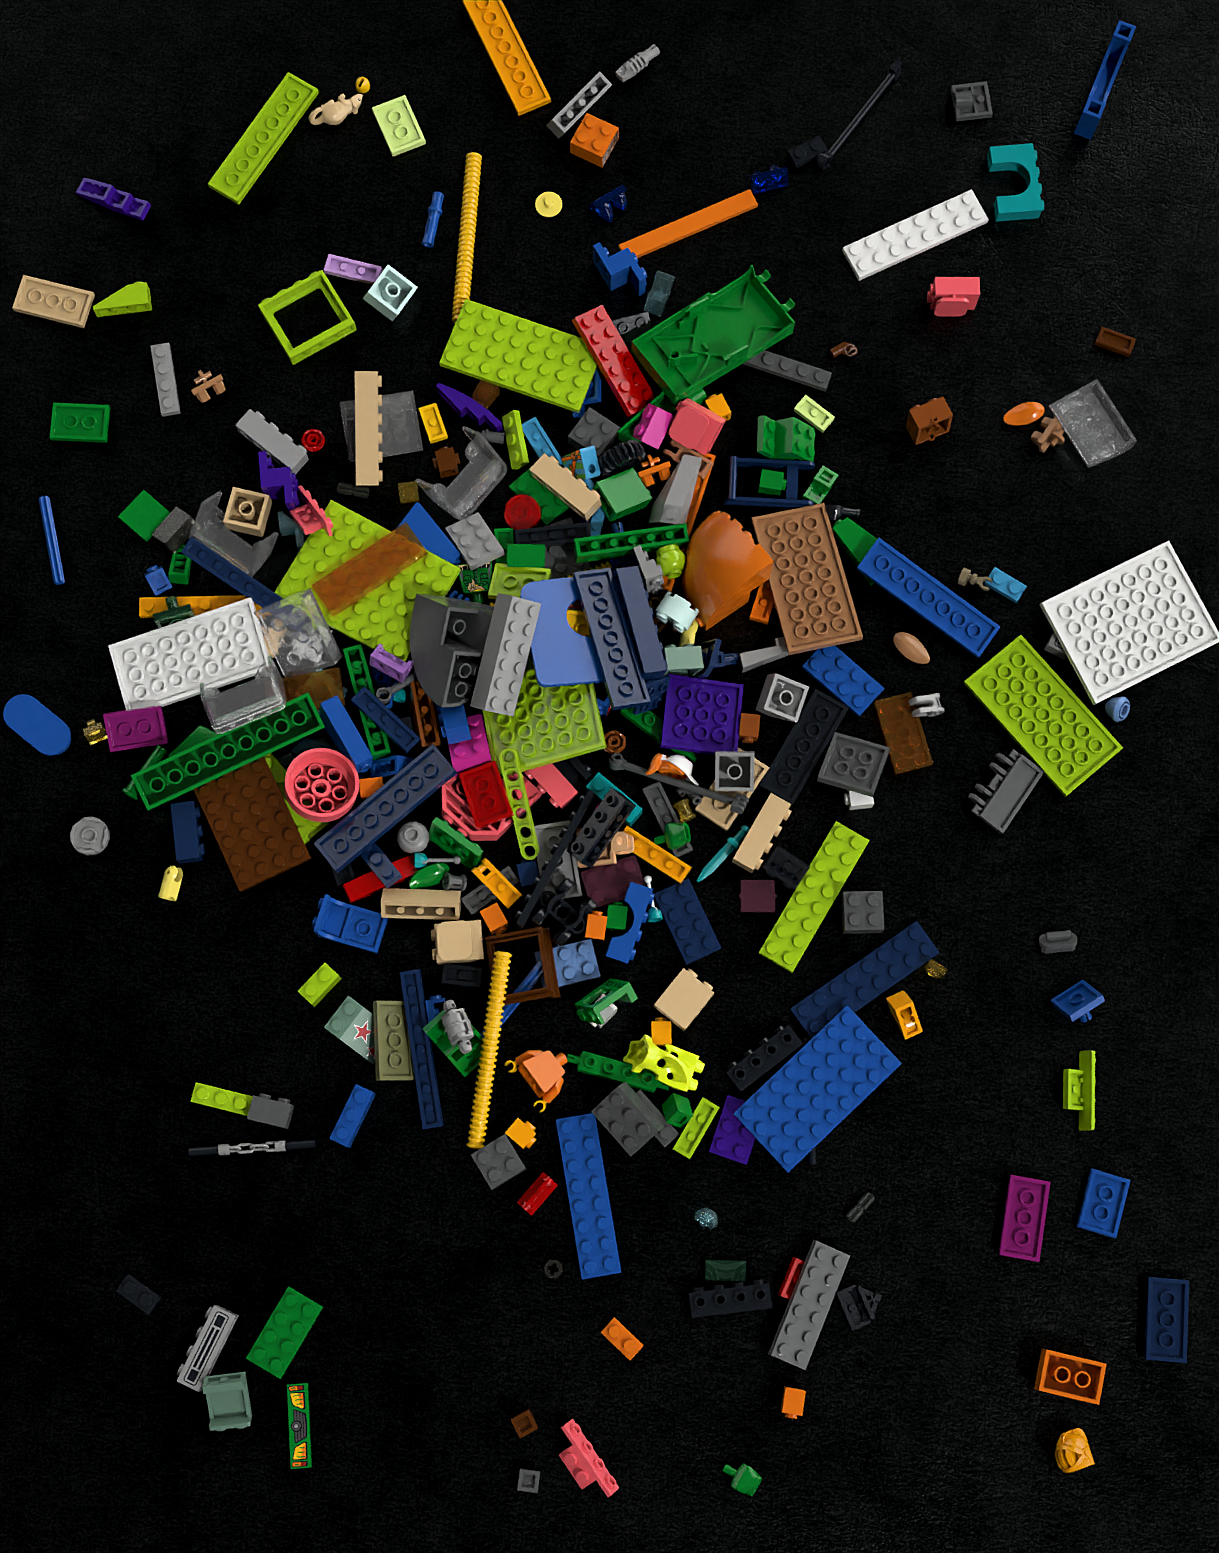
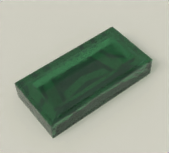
(725, 1270)

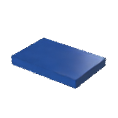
(1103, 1203)

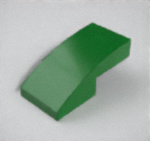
(820, 486)

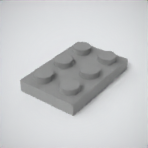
(474, 541)

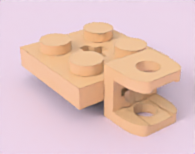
(617, 845)

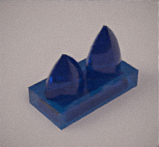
(772, 179)
(603, 205)

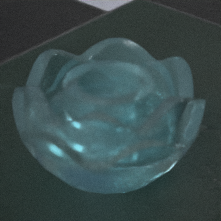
(707, 1218)

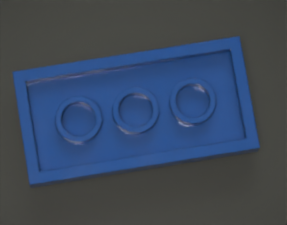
(843, 678)

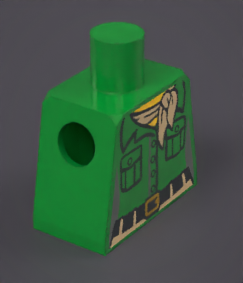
(476, 582)

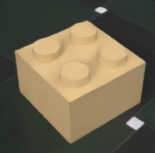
(247, 512)

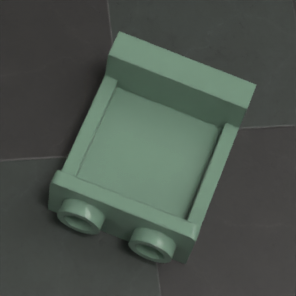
(227, 1401)

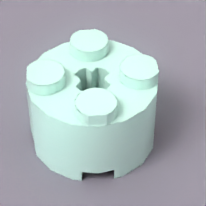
(676, 611)

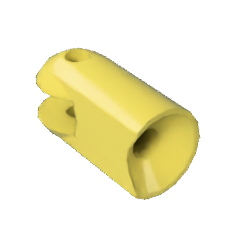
(688, 636)
(171, 883)

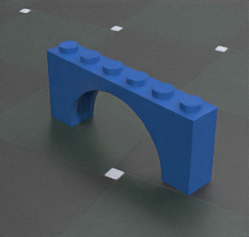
(1104, 80)

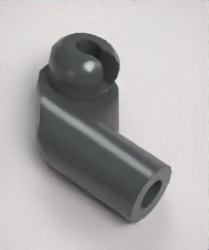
(695, 798)

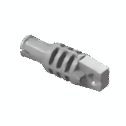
(636, 63)

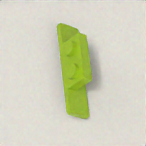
(1080, 1090)

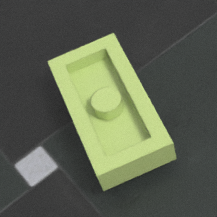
(814, 413)

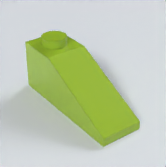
(129, 299)

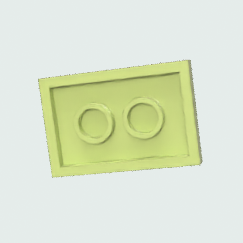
(398, 125)

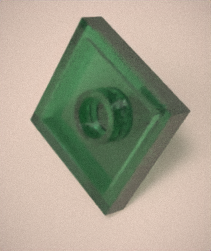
(174, 613)

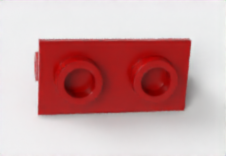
(537, 1193)

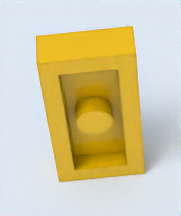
(433, 423)

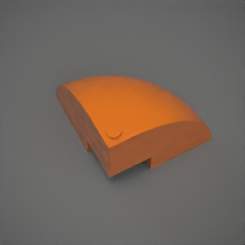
(722, 568)

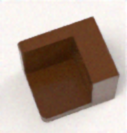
(524, 1423)

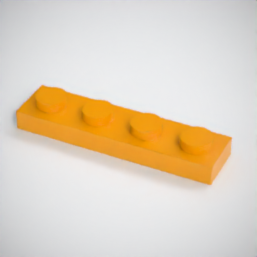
(658, 856)

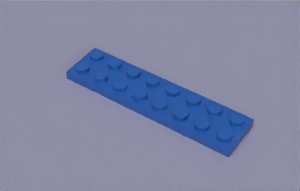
(928, 597)
(588, 1196)

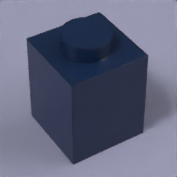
(527, 873)

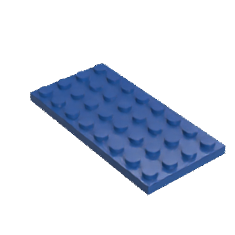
(817, 1088)

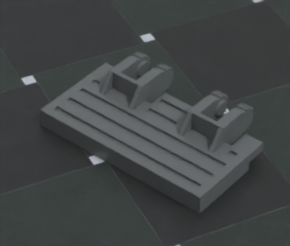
(1009, 790)

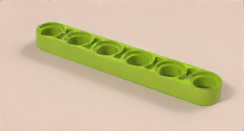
(521, 803)

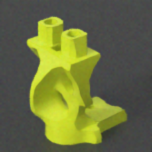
(646, 1055)

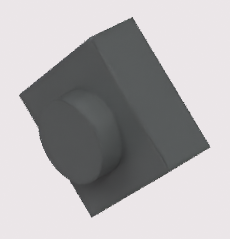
(528, 1480)

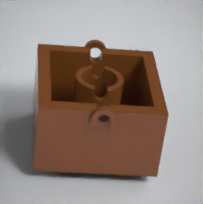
(929, 419)

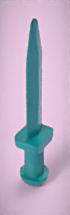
(732, 843)

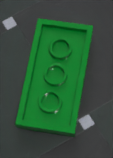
(284, 1332)

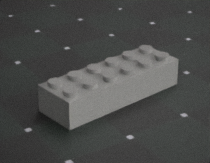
(505, 654)

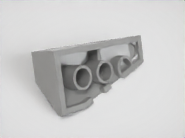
(676, 496)

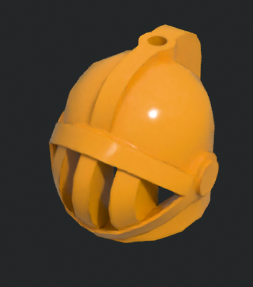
(1073, 1451)

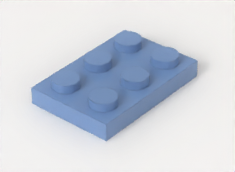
(573, 963)

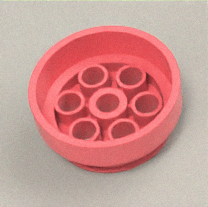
(327, 763)

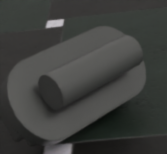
(1057, 941)

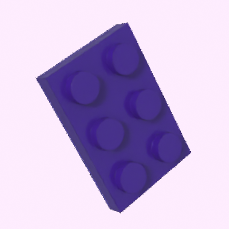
(731, 1137)

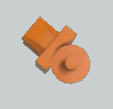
(662, 470)

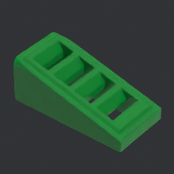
(177, 575)

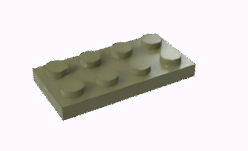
(392, 1042)

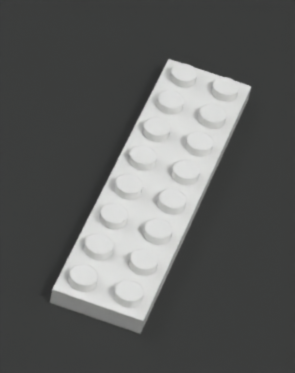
(915, 235)

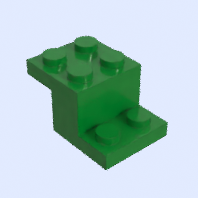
(785, 439)
(463, 1062)

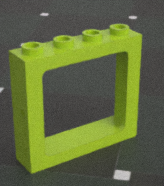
(301, 288)

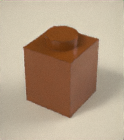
(749, 727)

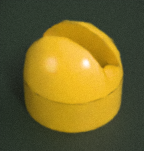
(365, 85)

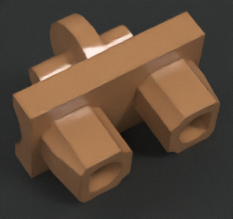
(201, 392)
(1051, 435)

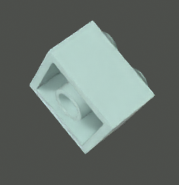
(390, 292)

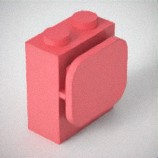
(953, 295)
(695, 426)

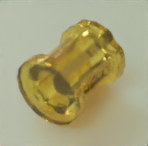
(679, 807)

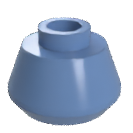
(1117, 708)

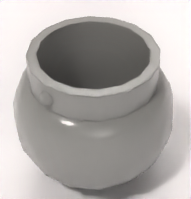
(413, 837)

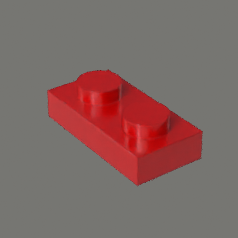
(791, 1278)

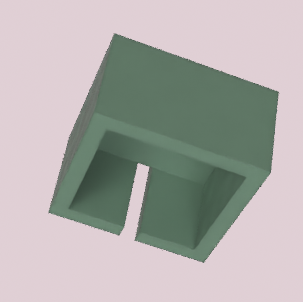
(683, 660)

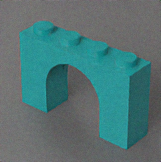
(1022, 160)

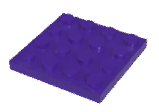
(701, 715)

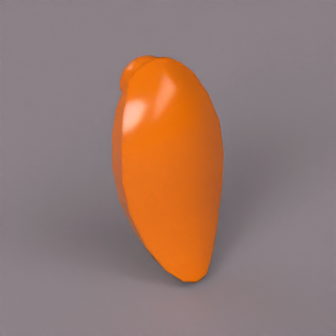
(1024, 414)

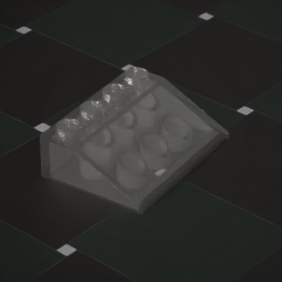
(1093, 424)
(398, 428)
(298, 634)

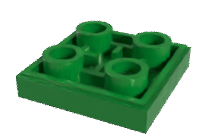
(144, 515)

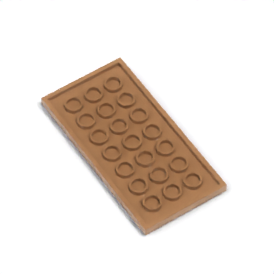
(807, 579)

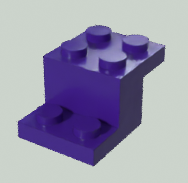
(278, 482)

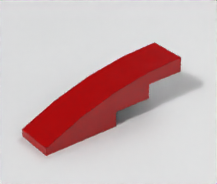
(370, 884)

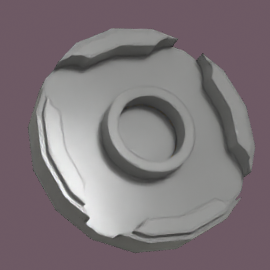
(89, 836)

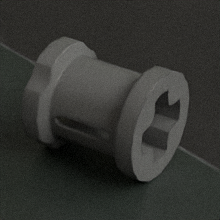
(454, 882)

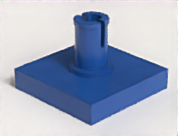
(1078, 1001)

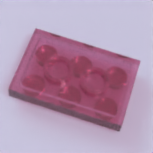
(609, 882)

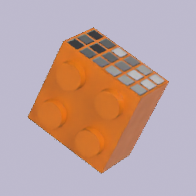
(594, 140)

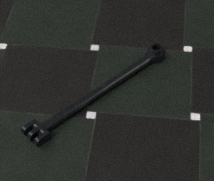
(824, 160)

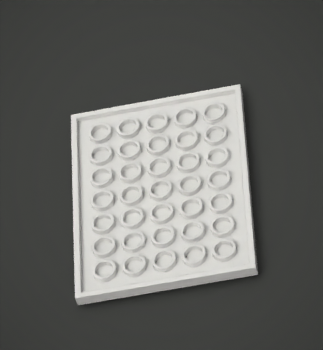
(1130, 622)

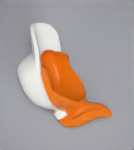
(674, 766)

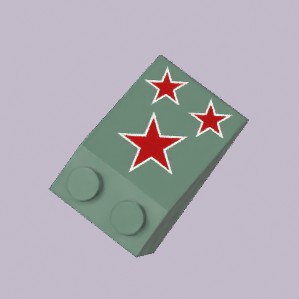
(354, 1027)

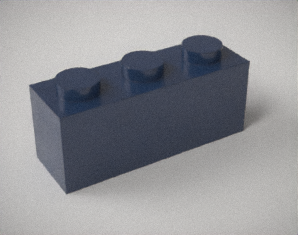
(187, 832)

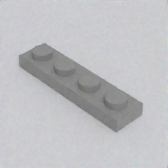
(165, 379)

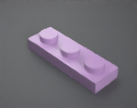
(352, 269)

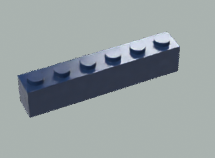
(640, 621)

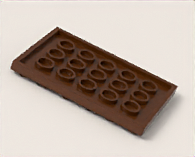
(252, 824)

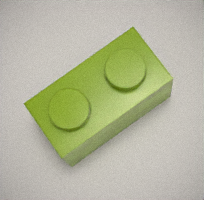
(319, 984)

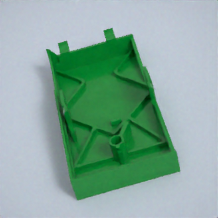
(713, 335)

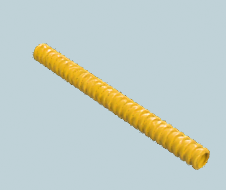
(467, 232)
(489, 1050)

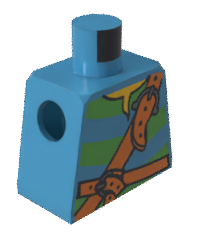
(583, 465)

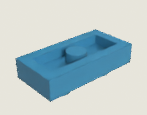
(1005, 585)

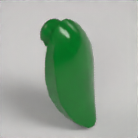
(428, 875)

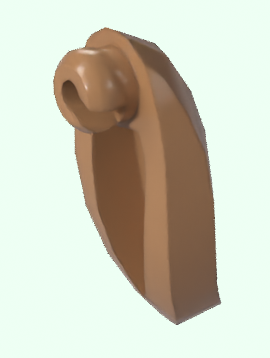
(911, 648)

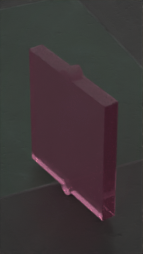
(757, 895)

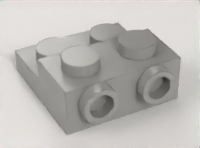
(651, 572)

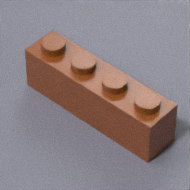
(422, 717)

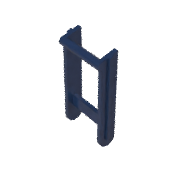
(791, 484)

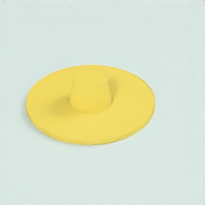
(548, 204)

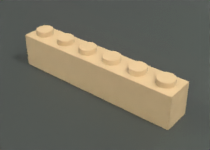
(367, 428)

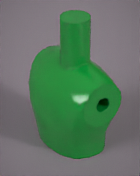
(675, 835)
(744, 1479)

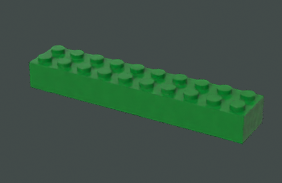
(227, 752)

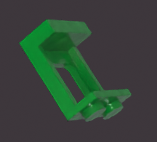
(618, 990)

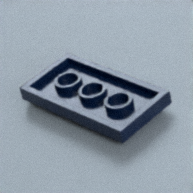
(687, 921)
(1166, 1319)

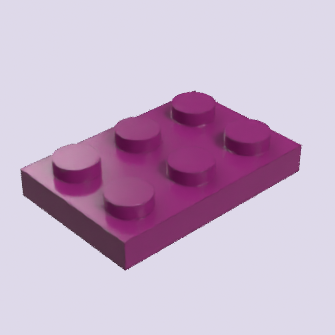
(135, 728)

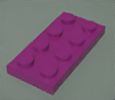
(1024, 1218)

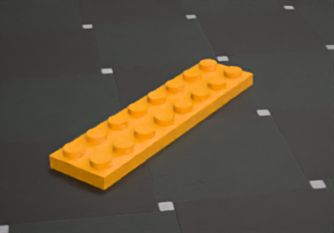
(508, 54)

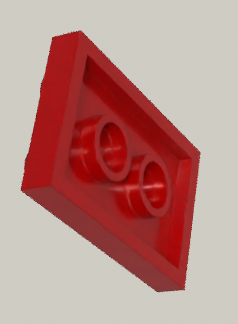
(486, 794)

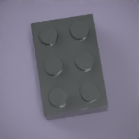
(627, 1118)

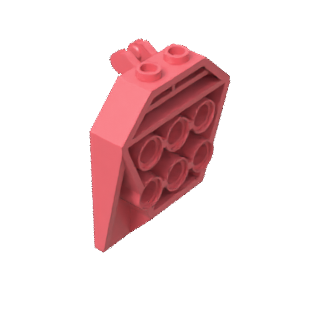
(459, 816)

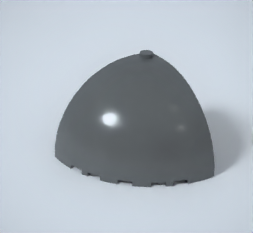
(448, 646)

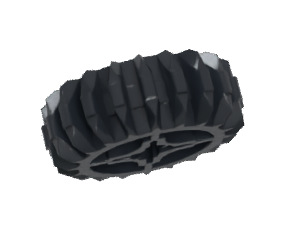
(621, 458)

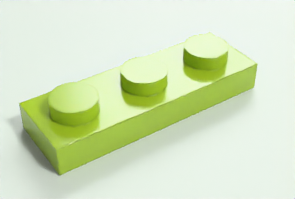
(515, 439)
(221, 1099)
(696, 1128)

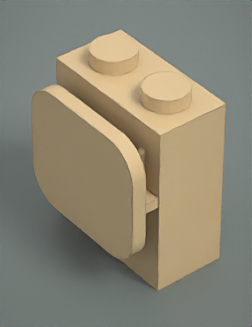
(458, 942)
(684, 999)

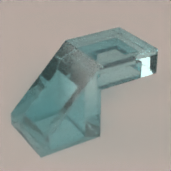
(659, 293)
(289, 527)

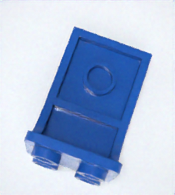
(349, 924)

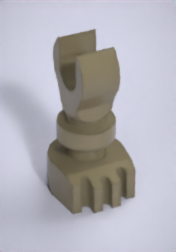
(966, 576)

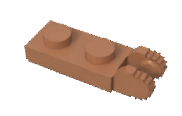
(705, 465)

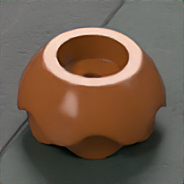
(618, 738)

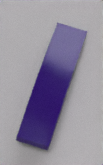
(113, 199)
(465, 405)

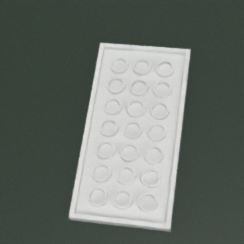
(179, 657)

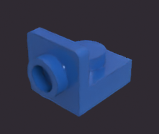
(157, 579)
(432, 1012)

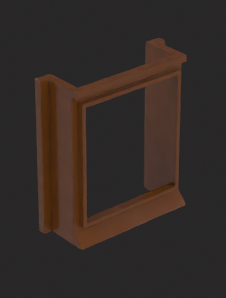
(548, 963)

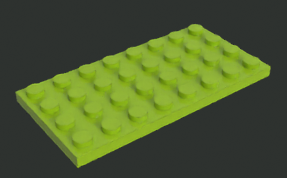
(520, 356)
(1043, 715)

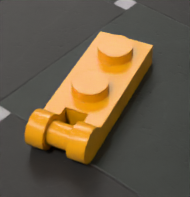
(497, 883)

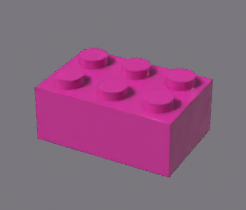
(472, 752)

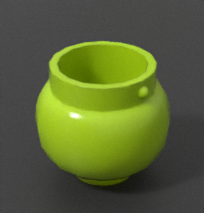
(671, 561)

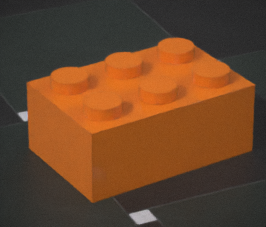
(1070, 1376)

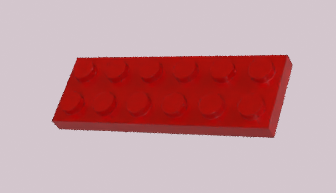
(614, 360)

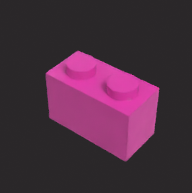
(653, 426)

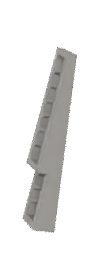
(757, 658)

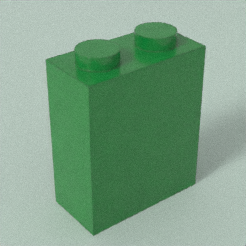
(622, 494)

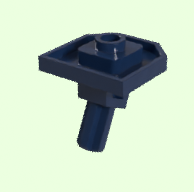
(714, 658)

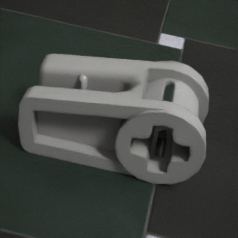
(930, 705)

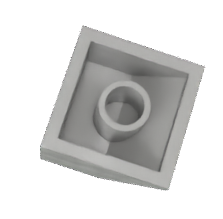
(782, 698)

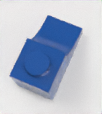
(389, 766)

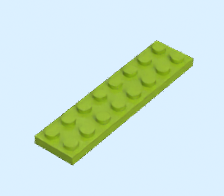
(263, 138)
(813, 897)

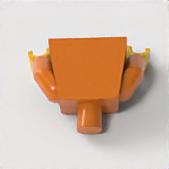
(541, 1072)

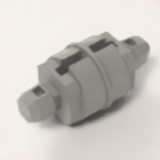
(457, 1026)

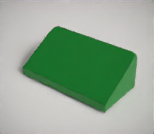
(526, 555)

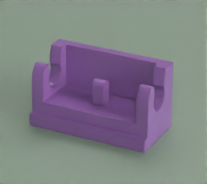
(390, 664)

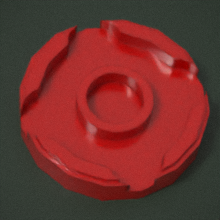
(522, 512)

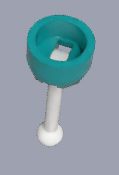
(654, 913)

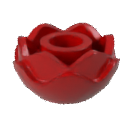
(311, 435)

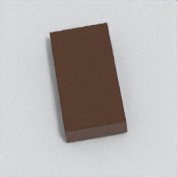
(1115, 341)

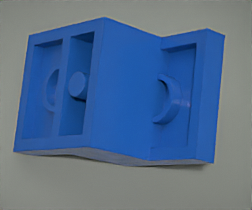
(619, 268)

